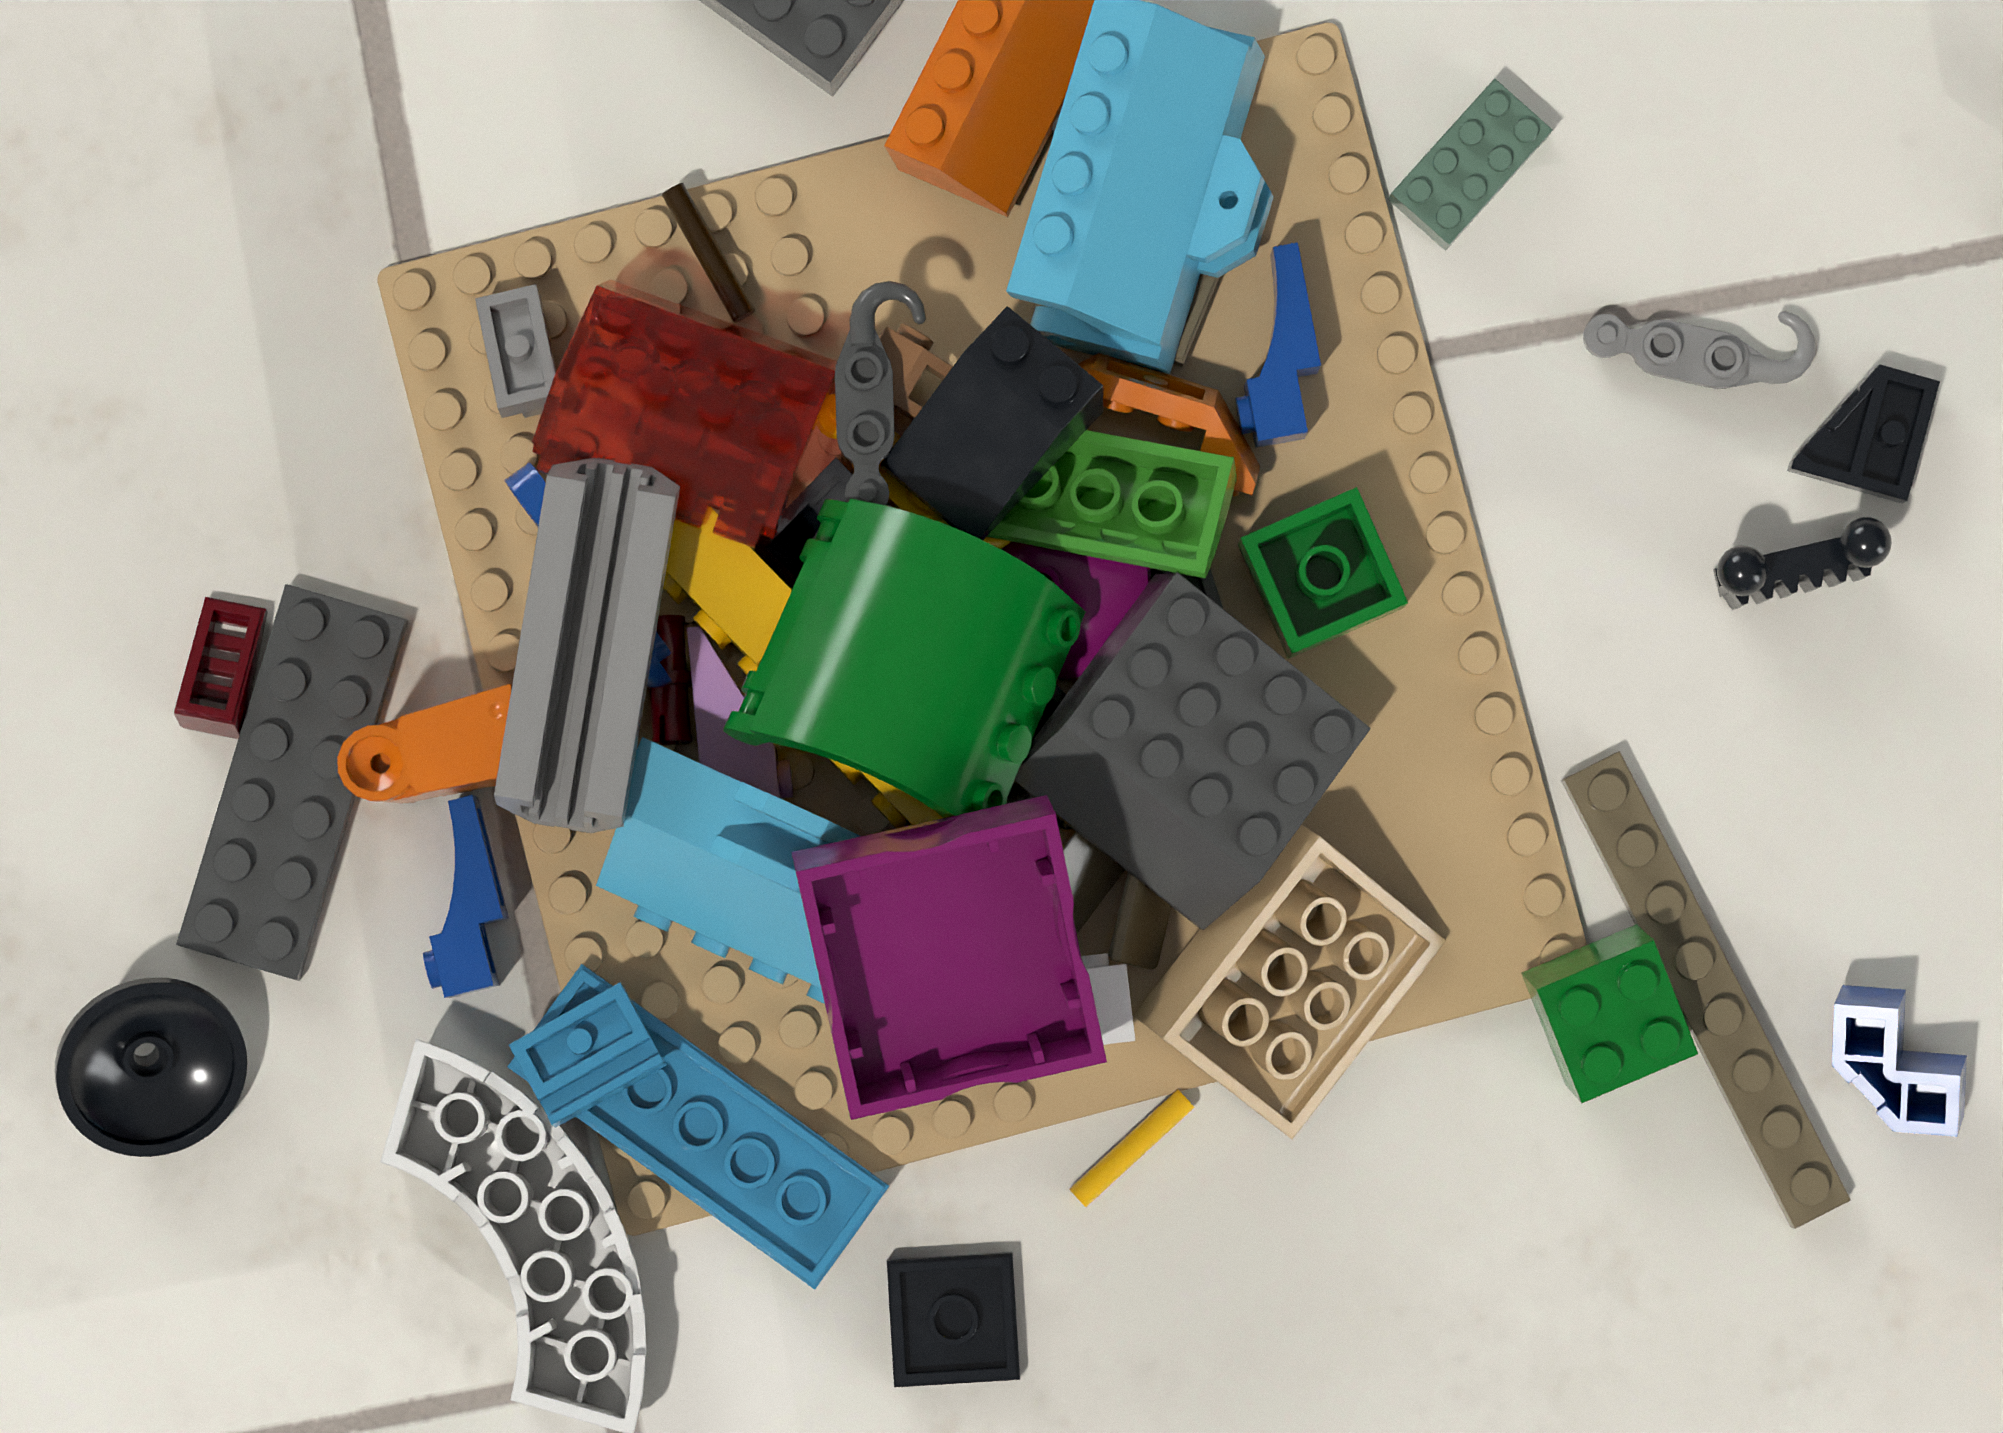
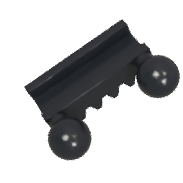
(1747, 572)

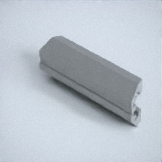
(586, 644)

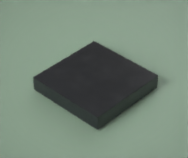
(953, 1319)

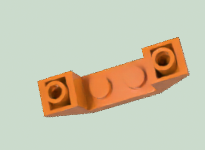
(1178, 406)

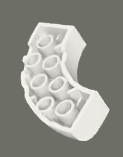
(546, 1225)

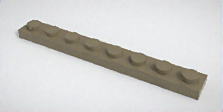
(1706, 991)

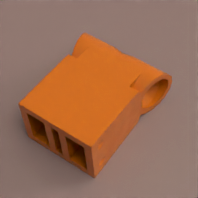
(428, 751)

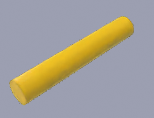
(1131, 1148)

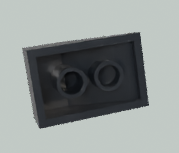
(994, 426)

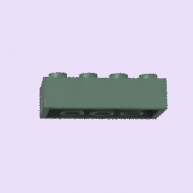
(1470, 164)

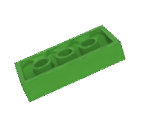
(1128, 504)

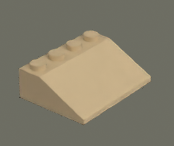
(1291, 981)

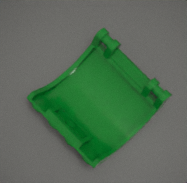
(911, 657)

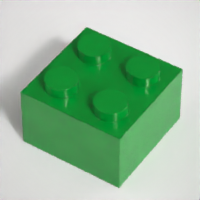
(1322, 572)
(1609, 1013)

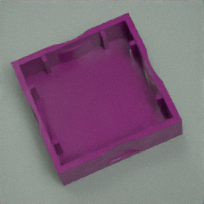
(949, 956)

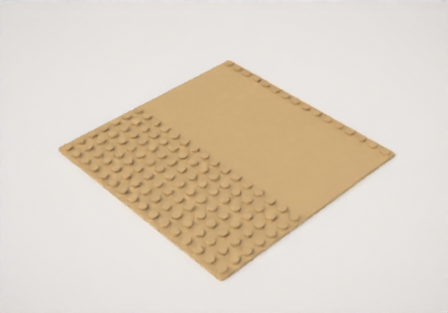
(1429, 805)

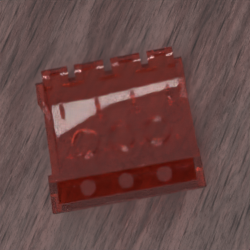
(691, 399)

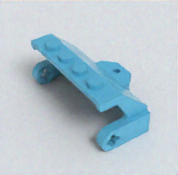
(1142, 184)
(717, 862)

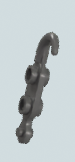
(866, 392)

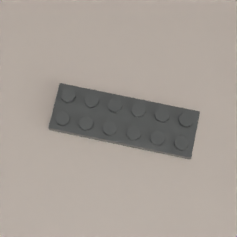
(283, 790)

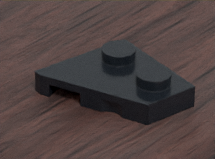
(1873, 436)

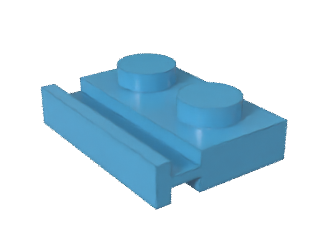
(587, 1055)

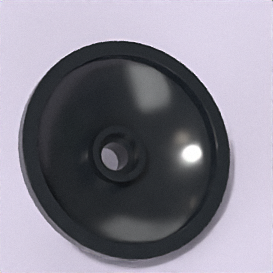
(156, 1099)

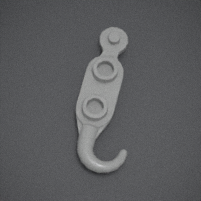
(1698, 353)

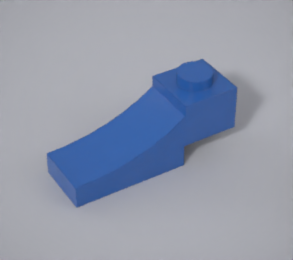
(1274, 400)
(462, 953)

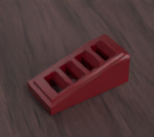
(210, 719)

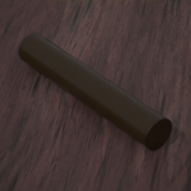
(708, 252)

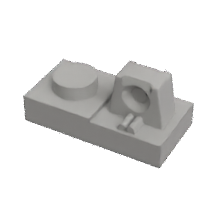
(517, 349)

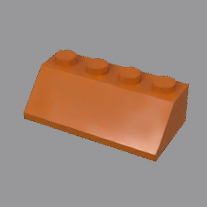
(989, 97)

